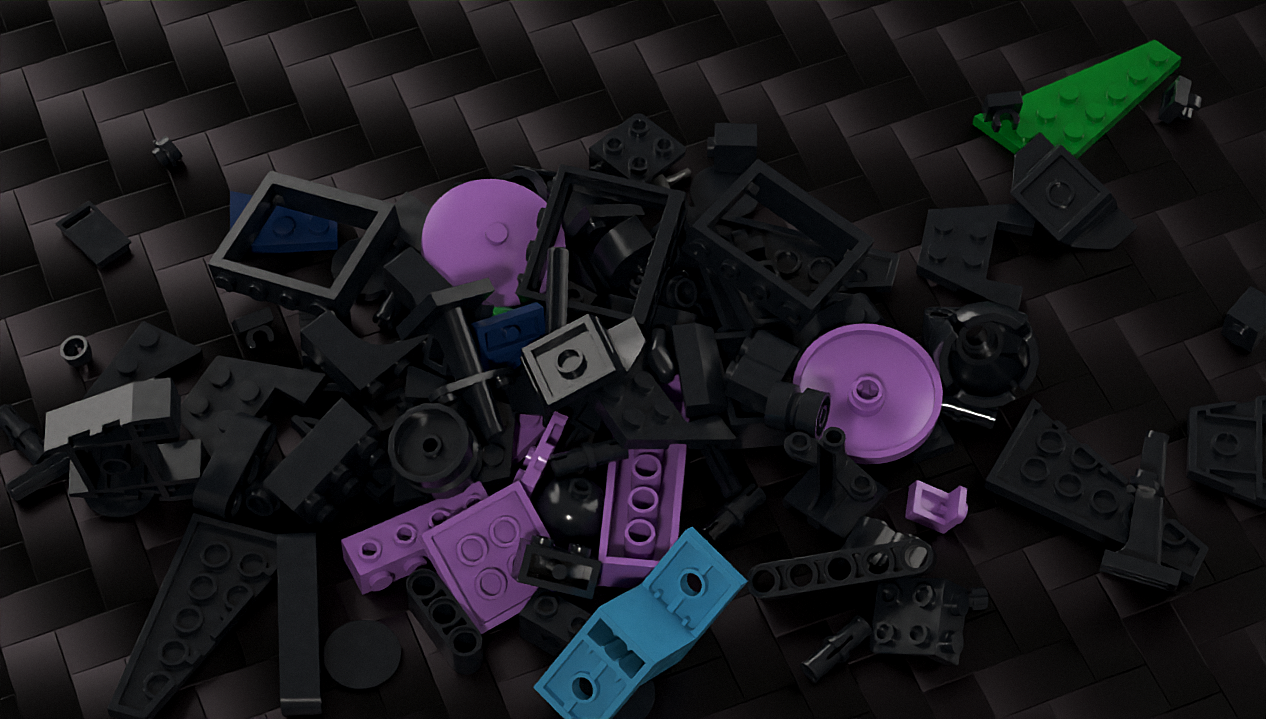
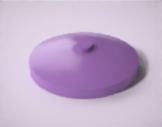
(484, 233)
(879, 388)

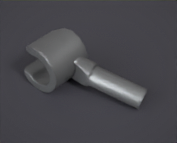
(671, 180)

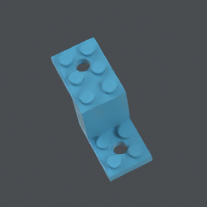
(641, 631)

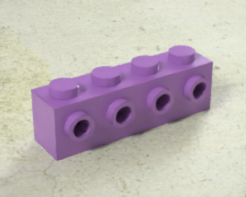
(392, 547)

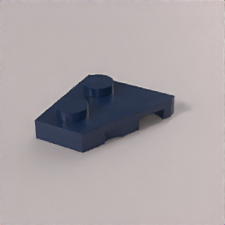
(505, 334)

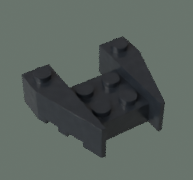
(116, 447)

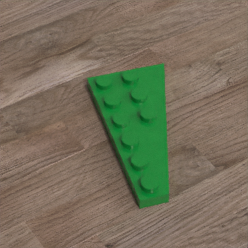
(1088, 102)

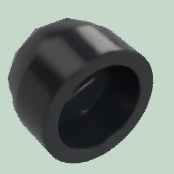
(70, 352)

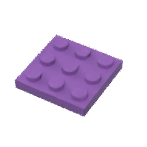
(478, 552)

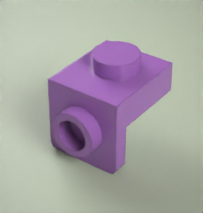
(935, 507)

